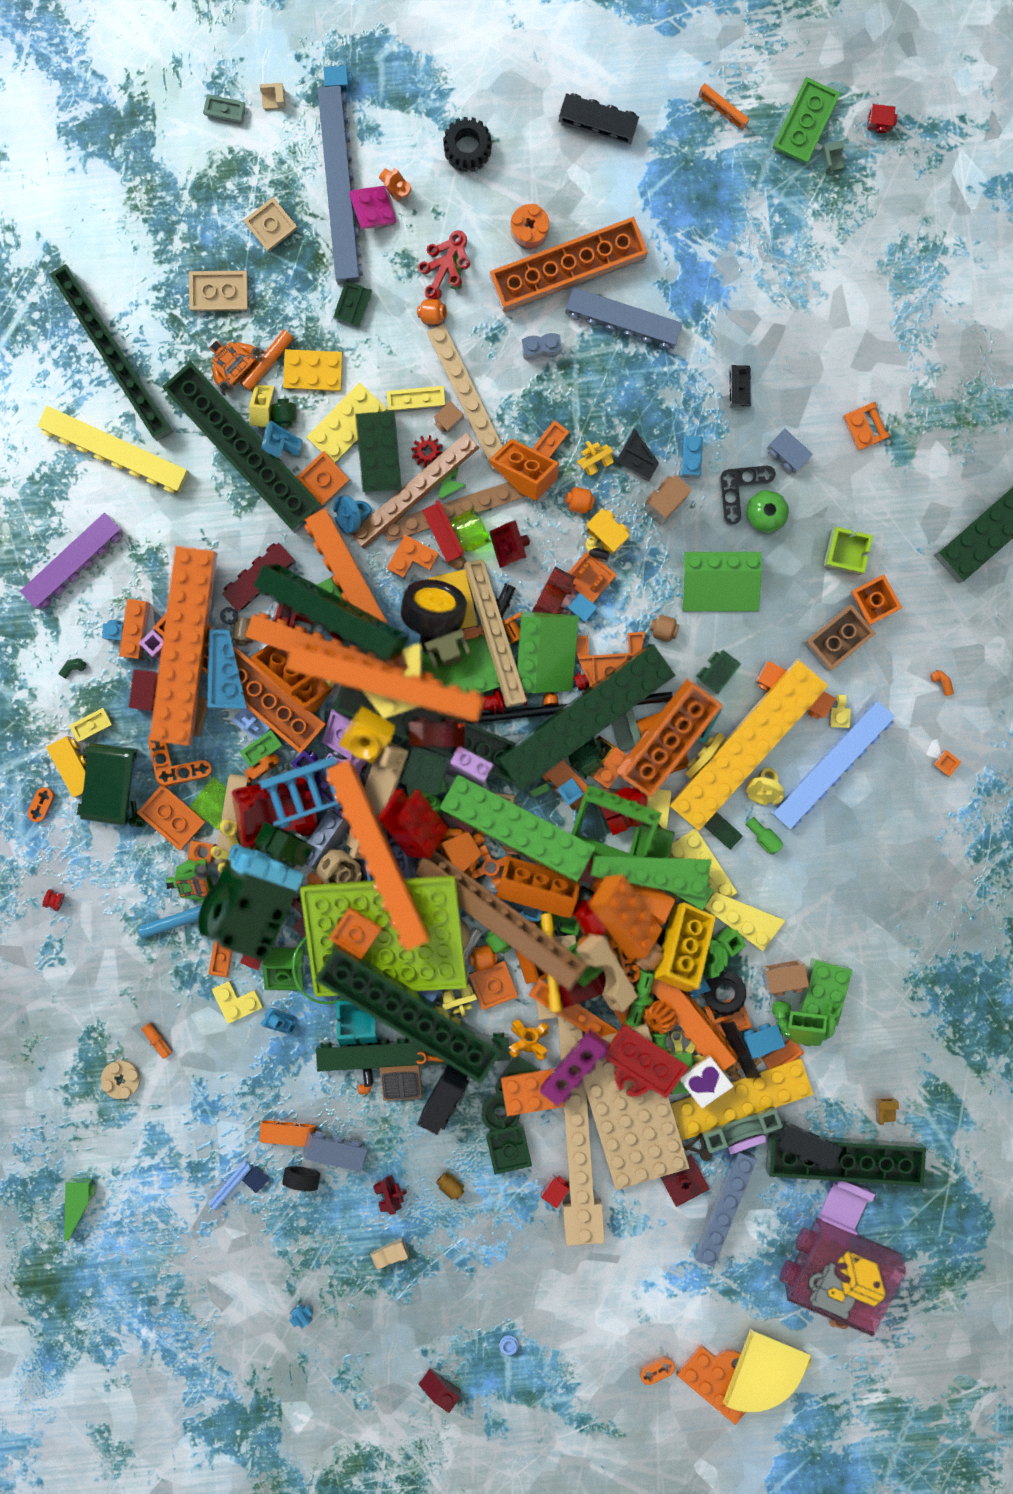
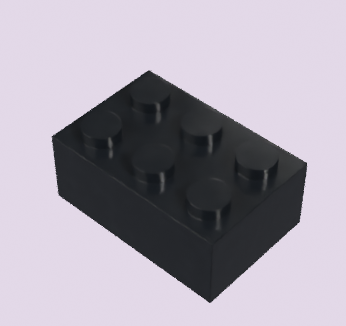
(443, 1100)

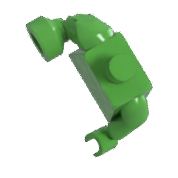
(805, 1027)

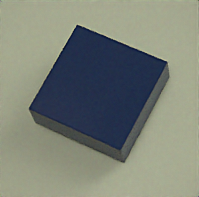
(256, 1179)

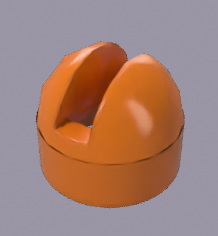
(550, 699)

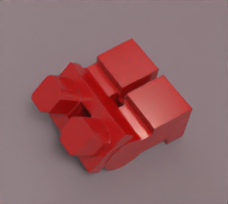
(619, 822)

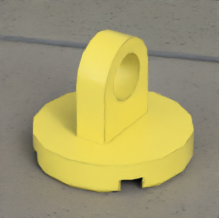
(765, 790)

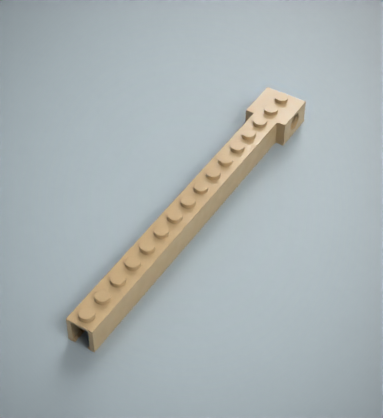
(582, 1213)

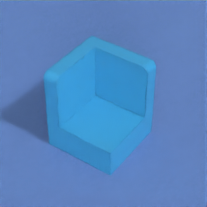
(570, 791)

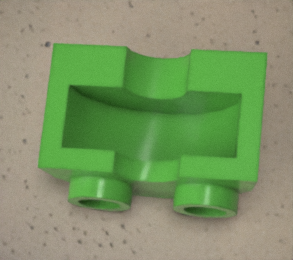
(715, 960)

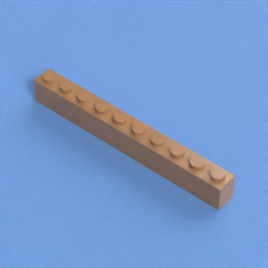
(507, 923)

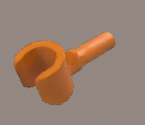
(427, 1058)

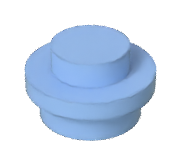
(508, 1345)

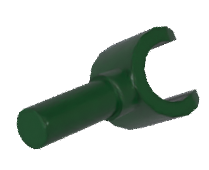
(135, 821)

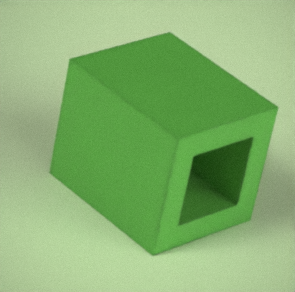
(730, 940)

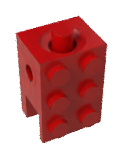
(413, 824)

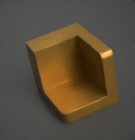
(886, 1110)

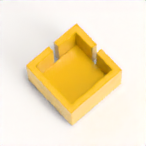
(606, 529)

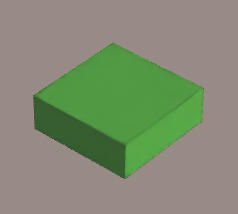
(539, 790)

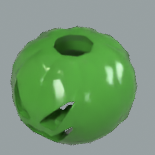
(759, 519)

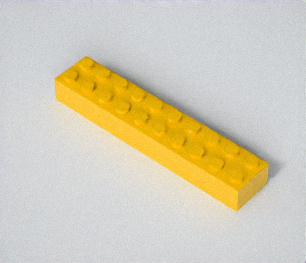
(748, 744)

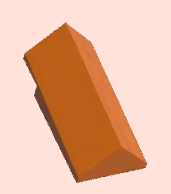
(304, 689)
(655, 900)

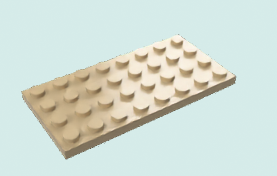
(634, 1130)

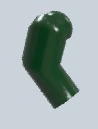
(72, 664)

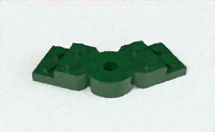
(505, 1134)

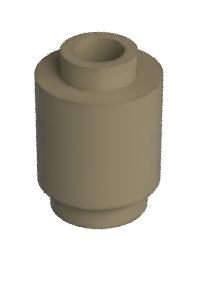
(240, 630)

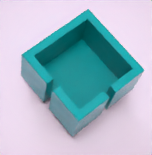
(355, 1025)

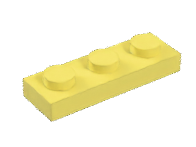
(415, 398)

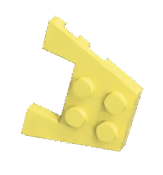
(389, 706)

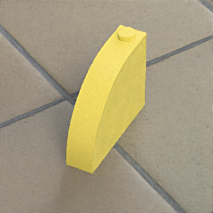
(765, 1373)

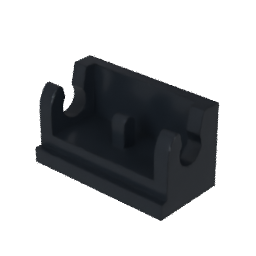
(740, 386)

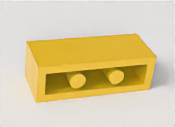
(69, 764)

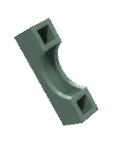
(731, 1132)

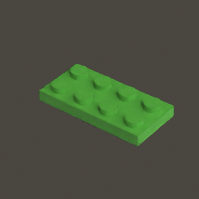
(806, 120)

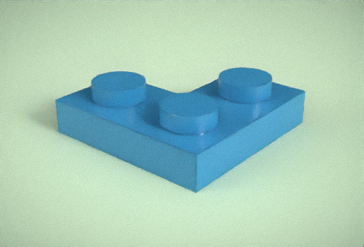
(278, 438)

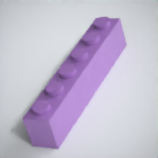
(72, 561)

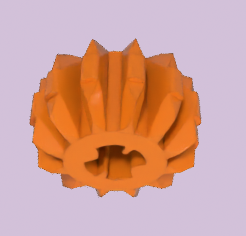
(660, 1017)

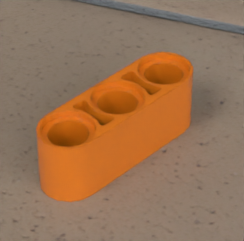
(285, 1132)

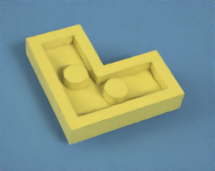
(704, 754)
(234, 1006)

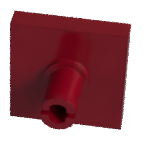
(509, 544)
(686, 1183)

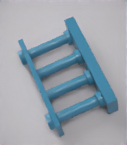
(289, 779)

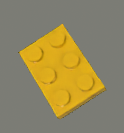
(312, 370)

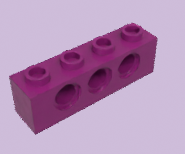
(560, 1093)

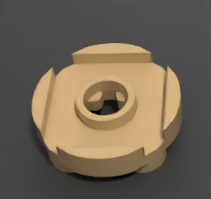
(130, 1075)

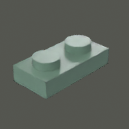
(224, 108)

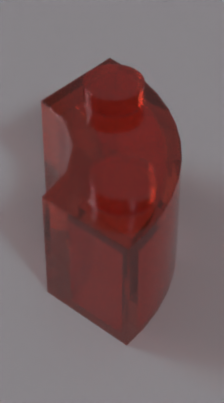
(557, 587)
(437, 734)

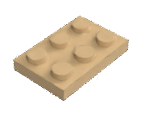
(218, 291)

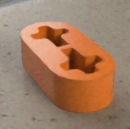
(36, 802)
(659, 1374)

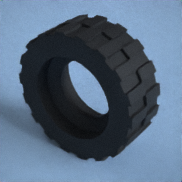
(736, 1003)

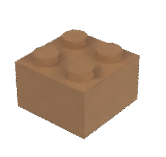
(785, 977)

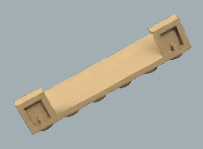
(381, 784)

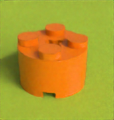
(532, 215)

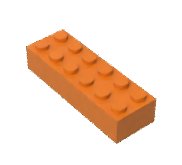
(669, 738)

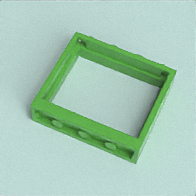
(619, 805)

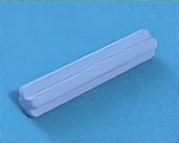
(230, 1185)

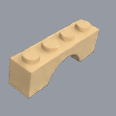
(618, 990)

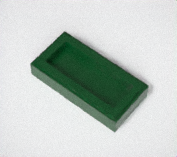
(723, 831)

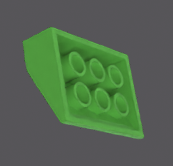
(721, 581)
(547, 651)
(472, 673)

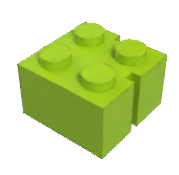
(845, 552)

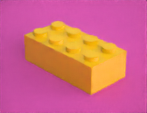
(685, 947)

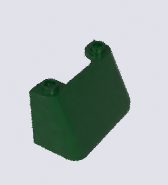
(107, 784)

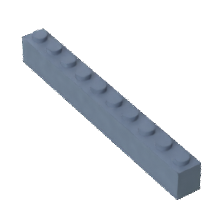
(339, 185)

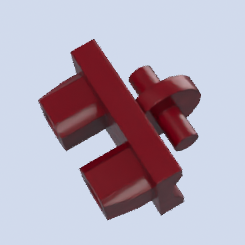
(392, 1194)

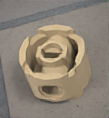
(338, 867)

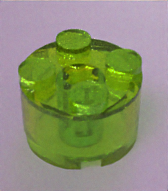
(471, 530)

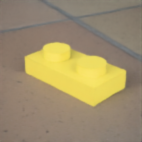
(90, 725)

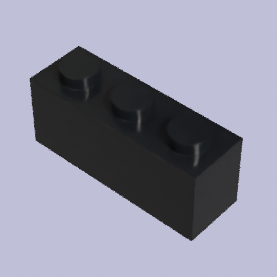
(808, 1146)

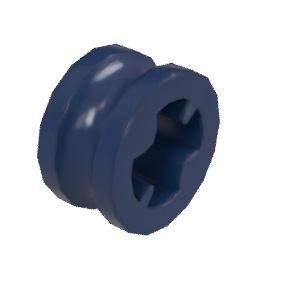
(223, 616)

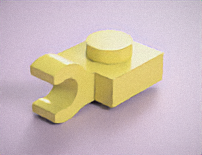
(840, 715)

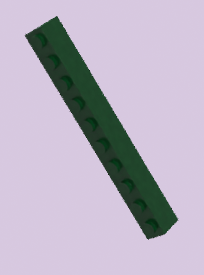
(111, 352)
(383, 1054)

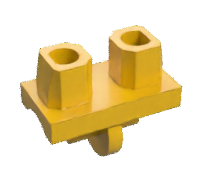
(588, 462)

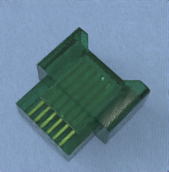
(588, 758)

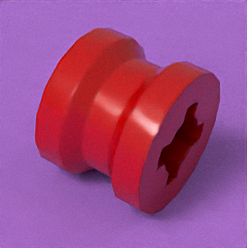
(53, 900)

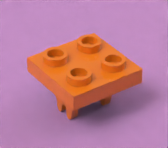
(591, 576)

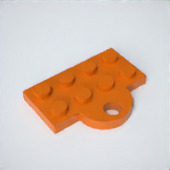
(711, 1377)

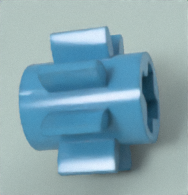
(301, 1316)

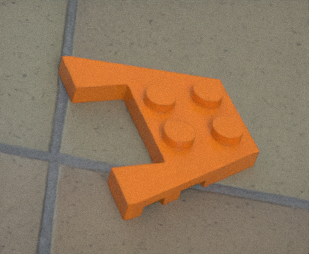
(598, 666)

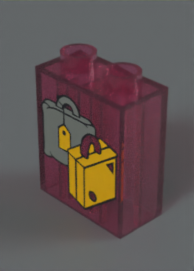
(843, 1276)

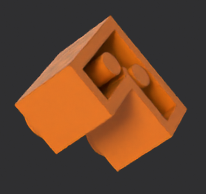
(411, 552)

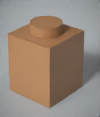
(448, 417)

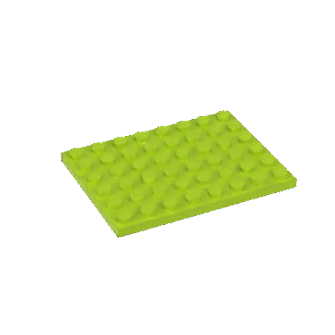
(427, 967)

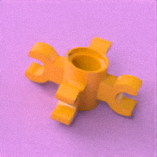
(529, 1046)

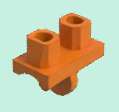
(395, 183)

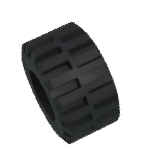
(472, 129)

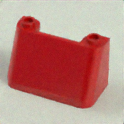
(255, 807)

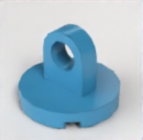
(348, 513)

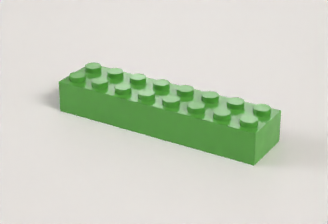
(517, 829)

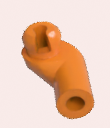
(945, 681)

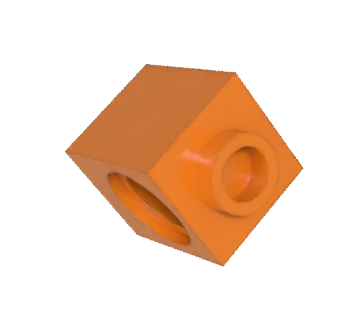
(194, 848)

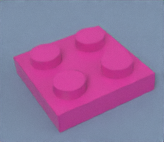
(372, 207)

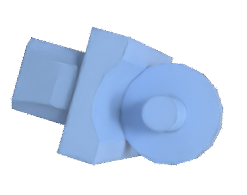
(251, 723)

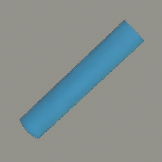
(169, 922)

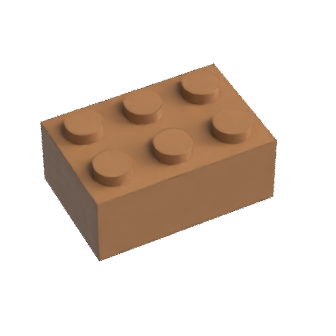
(667, 500)
(839, 637)

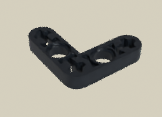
(738, 482)

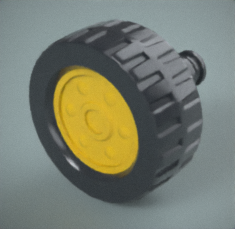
(433, 609)

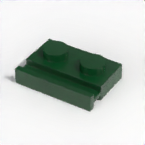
(352, 304)

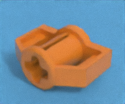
(510, 625)

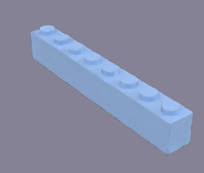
(832, 765)

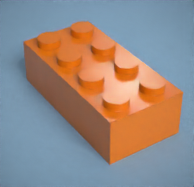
(537, 887)
(625, 917)

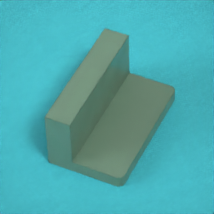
(626, 731)

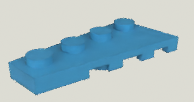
(223, 674)

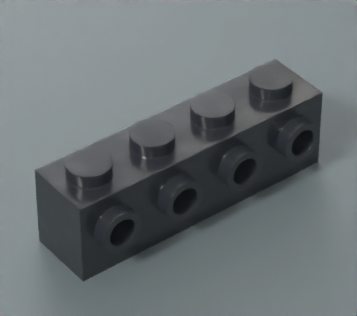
(598, 118)

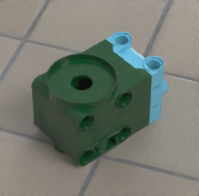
(249, 902)

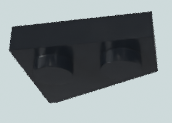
(638, 457)

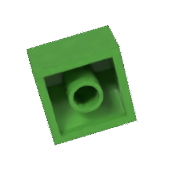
(278, 969)

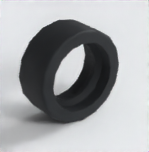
(301, 1178)

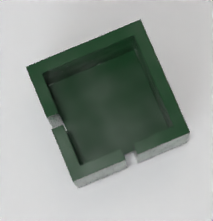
(283, 845)

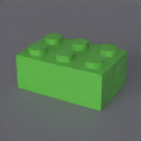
(827, 985)

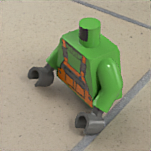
(192, 880)

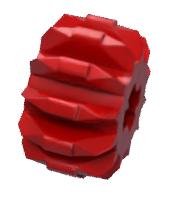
(422, 447)

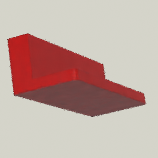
(443, 532)

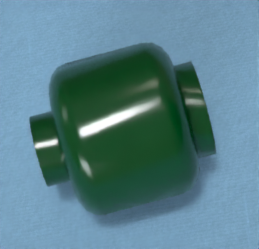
(284, 413)

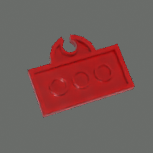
(643, 1063)

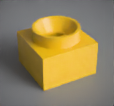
(367, 735)

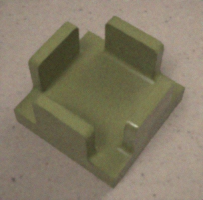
(448, 648)

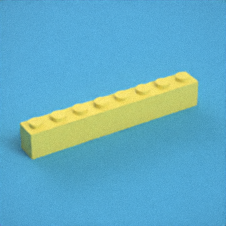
(113, 449)

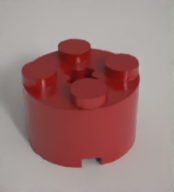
(587, 918)

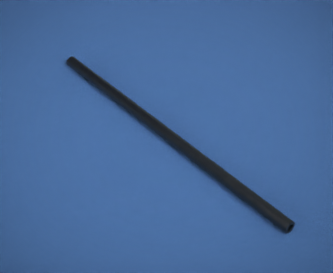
(550, 710)

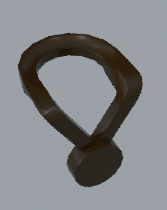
(704, 1153)

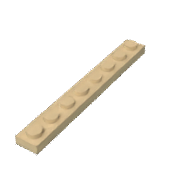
(465, 391)
(495, 633)

